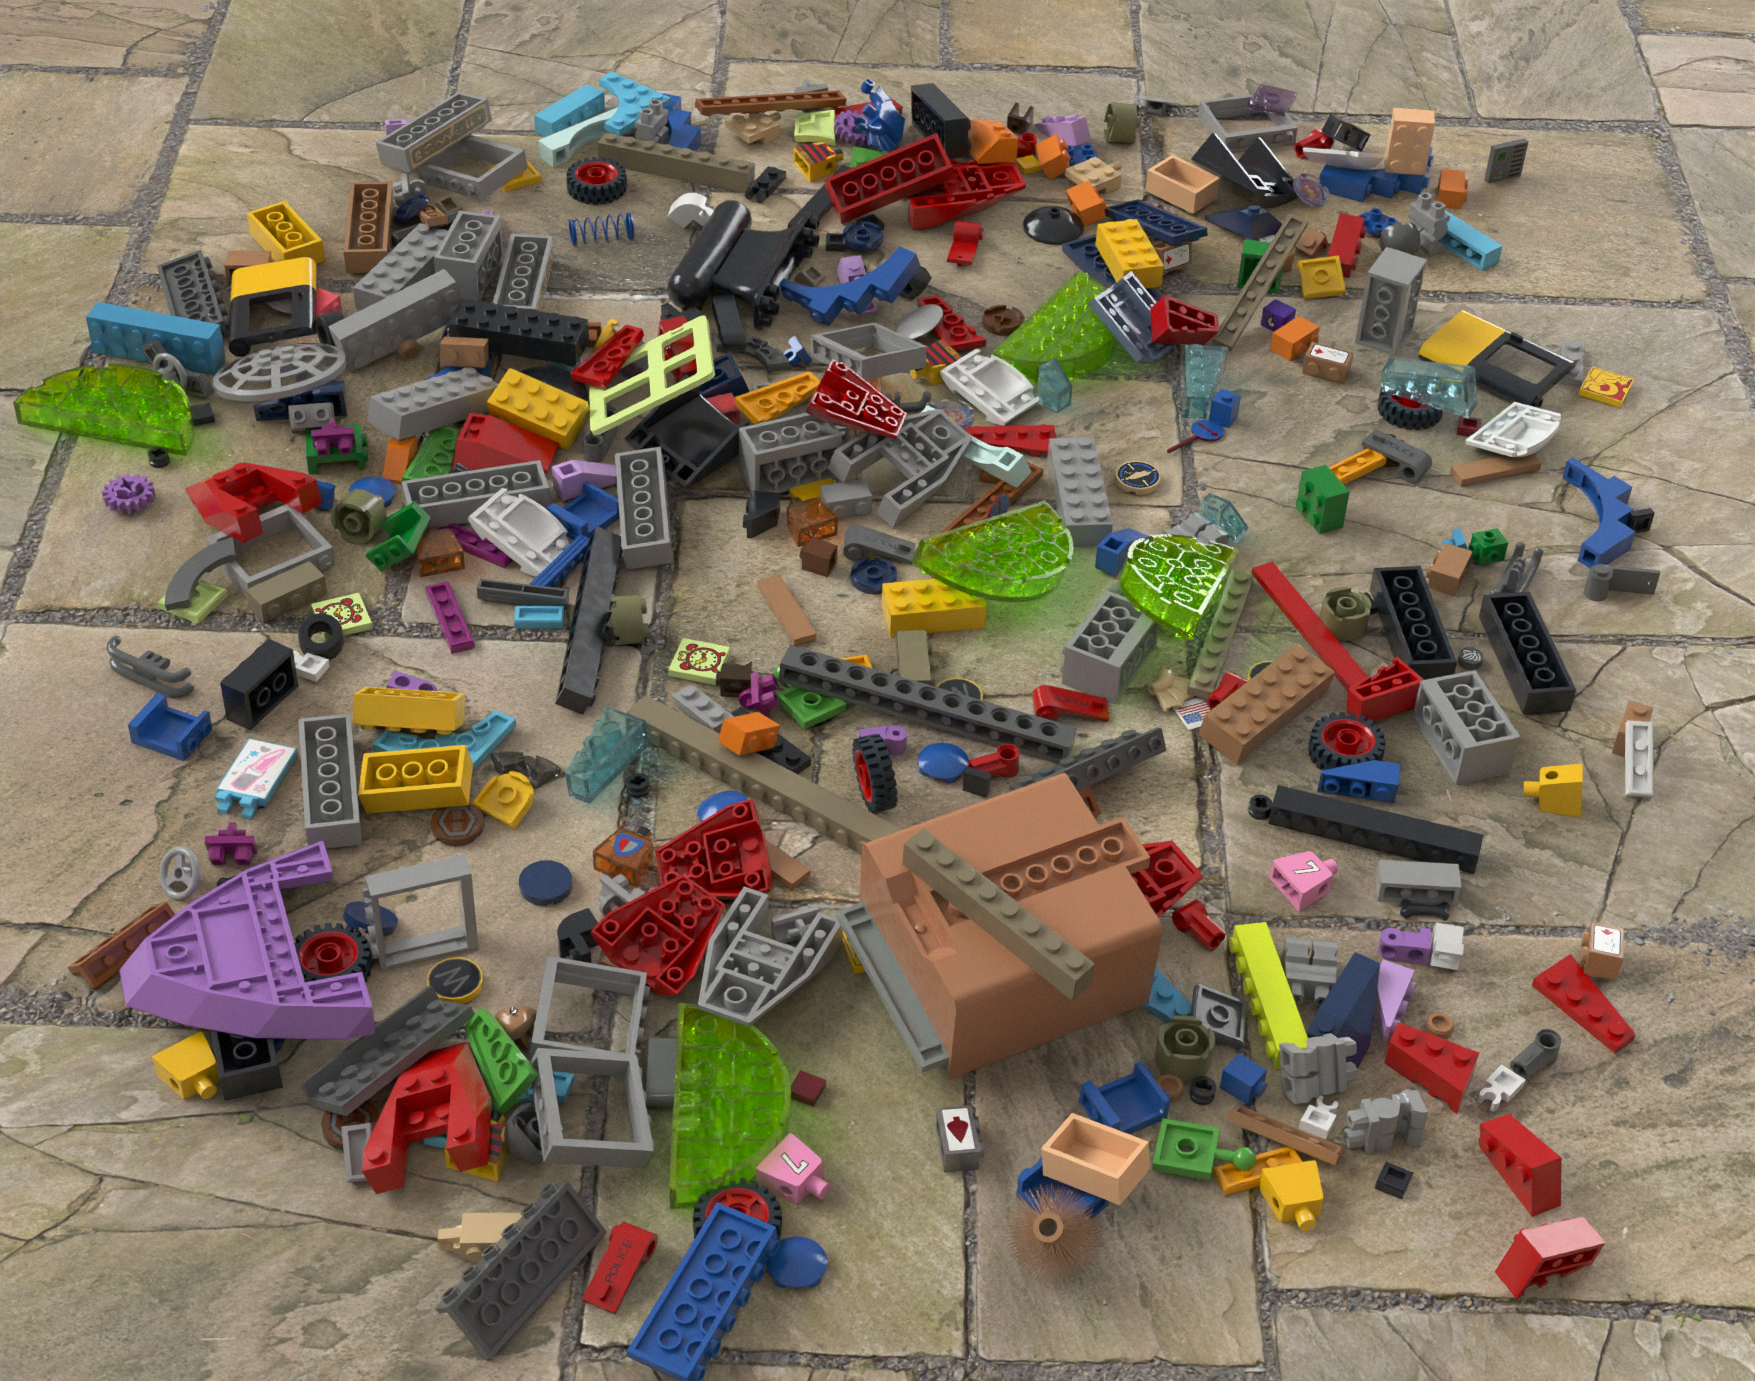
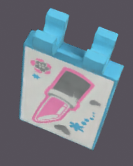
(255, 776)

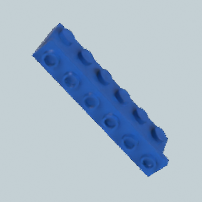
(705, 1294)

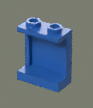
(587, 511)
(168, 729)
(1126, 1102)
(1034, 1177)

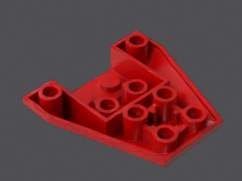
(854, 404)
(495, 443)
(721, 853)
(662, 934)

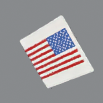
(1193, 712)

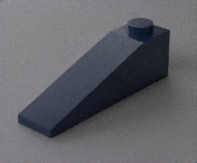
(1248, 222)
(1350, 1006)

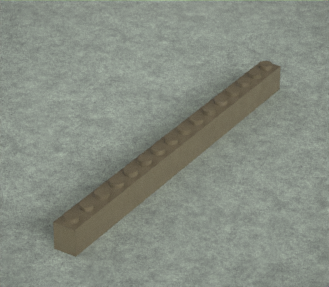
(761, 777)

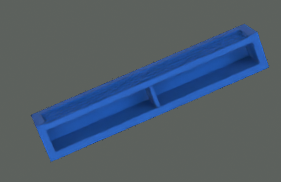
(563, 564)

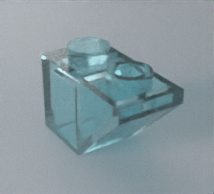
(1053, 387)
(1224, 515)

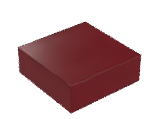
(1468, 426)
(807, 1088)

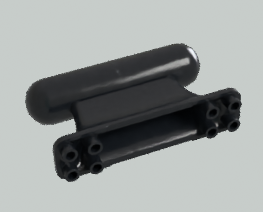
(741, 261)

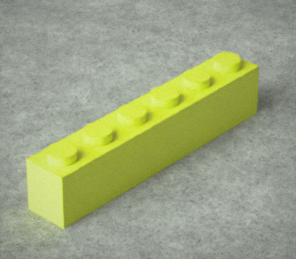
(1267, 989)

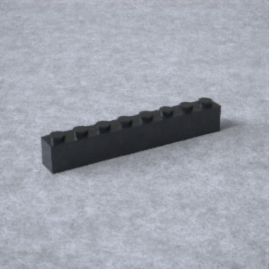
(1375, 829)

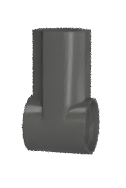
(1537, 1055)

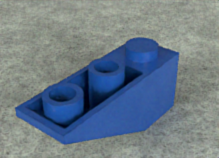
(1114, 548)
(1363, 780)

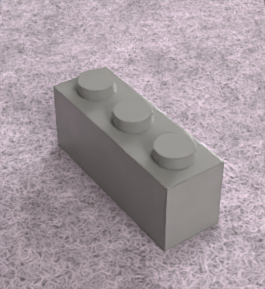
(1417, 882)

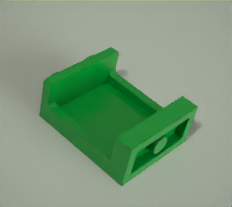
(358, 453)
(404, 533)

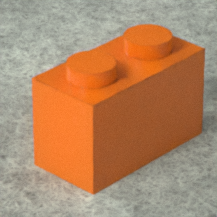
(1053, 156)
(1452, 188)
(1086, 203)
(1294, 338)
(749, 733)

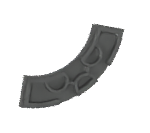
(759, 349)
(197, 382)
(186, 578)

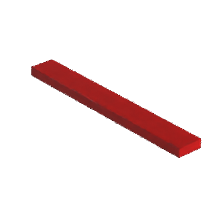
(1308, 624)

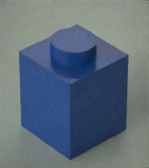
(1225, 408)
(1243, 1079)

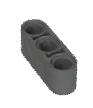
(598, 445)
(661, 1072)

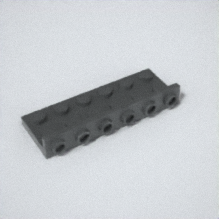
(193, 290)
(1102, 761)
(381, 1057)
(522, 1268)

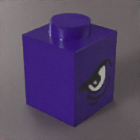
(1277, 315)

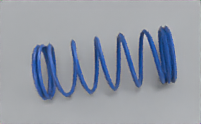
(628, 224)

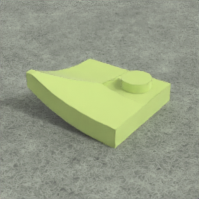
(816, 127)

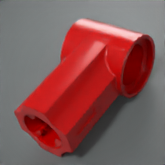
(1315, 140)
(1027, 144)
(1228, 685)
(1003, 762)
(1195, 919)

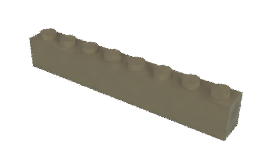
(677, 162)
(998, 914)

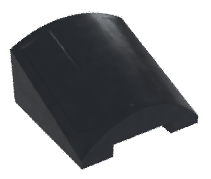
(1255, 175)
(691, 437)

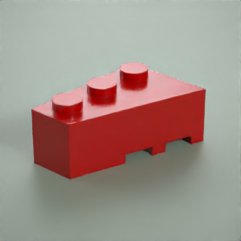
(1347, 241)
(1181, 323)
(678, 346)
(1386, 693)
(1433, 1063)
(1523, 1162)
(1548, 1251)

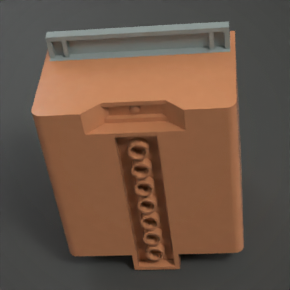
(958, 988)

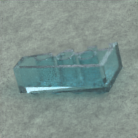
(1201, 375)
(1433, 384)
(605, 753)

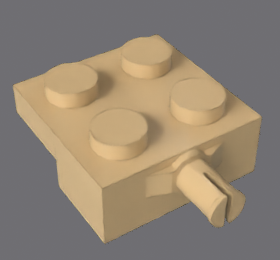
(755, 126)
(1098, 174)

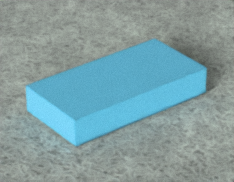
(539, 617)

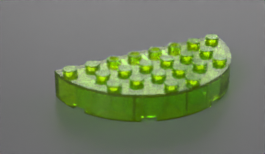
(1062, 330)
(111, 405)
(1001, 557)
(1175, 579)
(726, 1106)

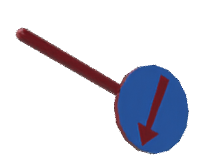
(1204, 430)
(999, 505)

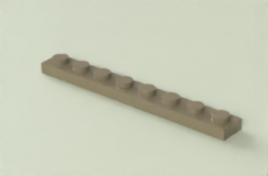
(1260, 281)
(1220, 634)

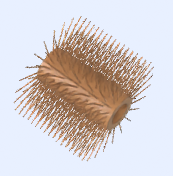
(1053, 1236)

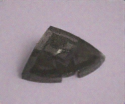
(536, 770)

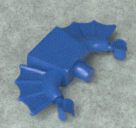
(884, 123)

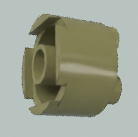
(1121, 123)
(359, 516)
(1345, 613)
(628, 619)
(1184, 1048)

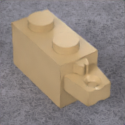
(475, 1233)

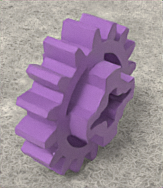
(846, 128)
(128, 493)

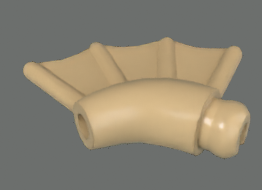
(1170, 689)

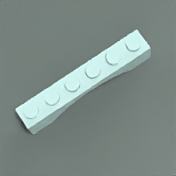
(562, 145)
(997, 461)

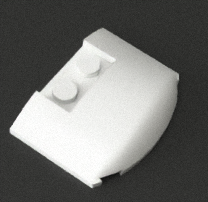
(1343, 158)
(990, 386)
(1517, 431)
(521, 530)

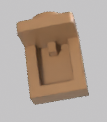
(1312, 243)

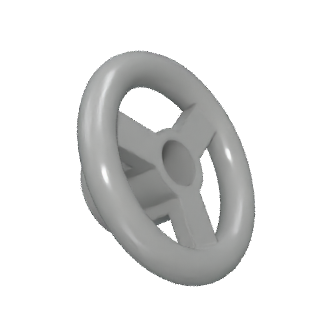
(169, 371)
(183, 872)

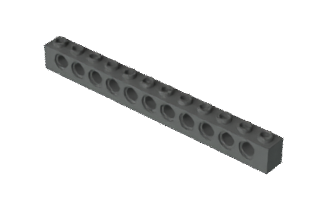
(926, 704)

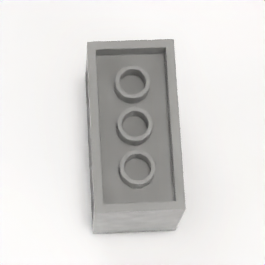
(471, 253)
(1390, 301)
(787, 452)
(1108, 648)
(1466, 727)

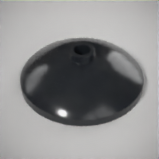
(1053, 225)

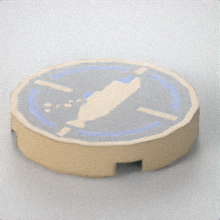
(1138, 477)

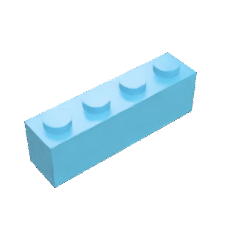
(570, 110)
(1471, 244)

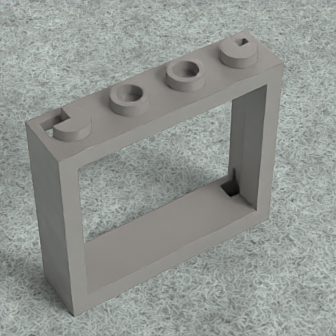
(1210, 110)
(510, 159)
(901, 355)
(272, 524)
(429, 945)
(594, 977)
(591, 1152)

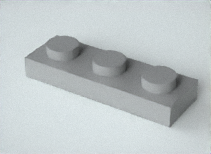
(1573, 351)
(701, 707)

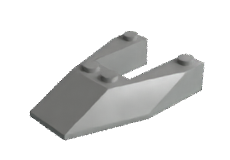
(922, 451)
(752, 973)

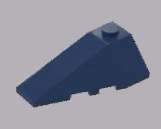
(726, 379)
(278, 409)

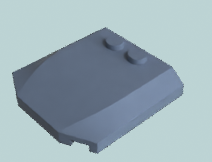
(1127, 316)

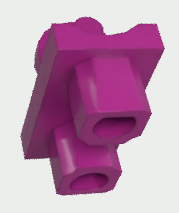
(333, 436)
(761, 694)
(231, 842)

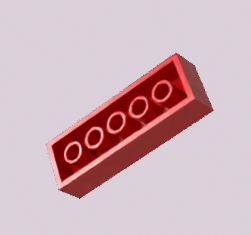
(889, 178)

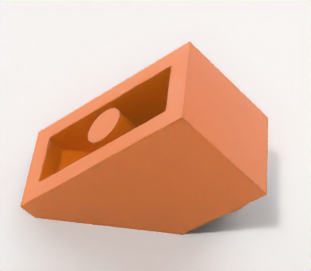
(399, 457)

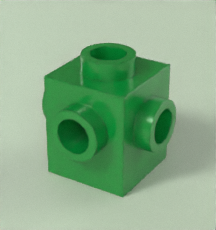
(1488, 546)

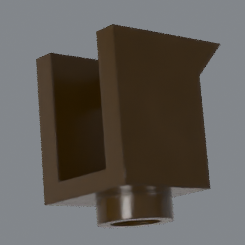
(1017, 123)
(734, 679)

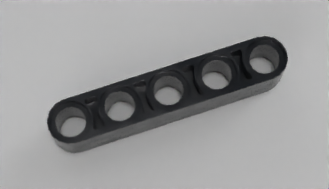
(728, 323)

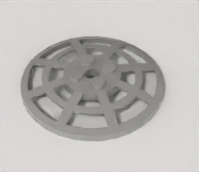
(278, 364)

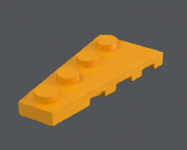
(775, 399)

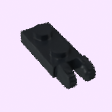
(765, 184)

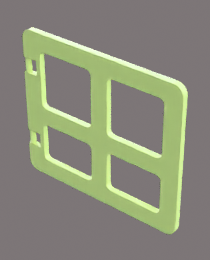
(656, 375)

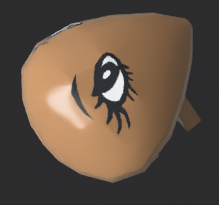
(518, 1023)

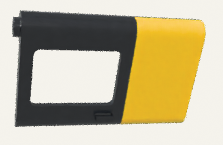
(267, 284)
(1472, 341)

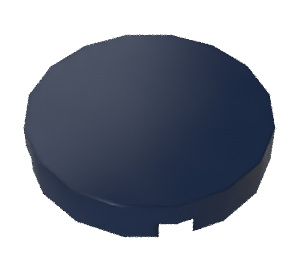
(411, 208)
(863, 236)
(871, 574)
(545, 882)
(355, 917)

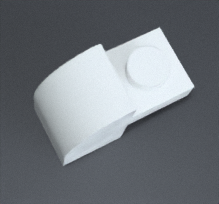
(689, 207)
(1446, 946)

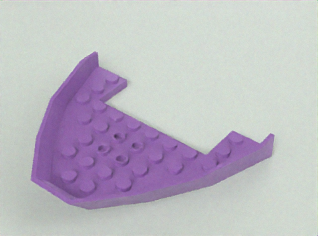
(235, 965)

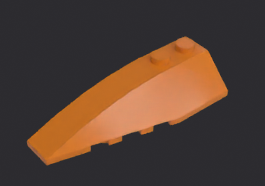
(992, 142)

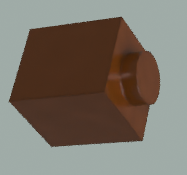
(819, 557)

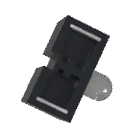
(1345, 134)

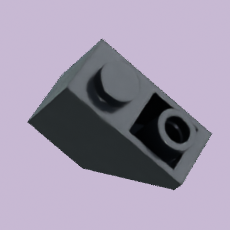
(762, 513)

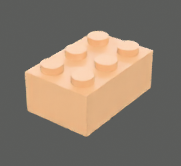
(1409, 141)
(1182, 184)
(1095, 1158)

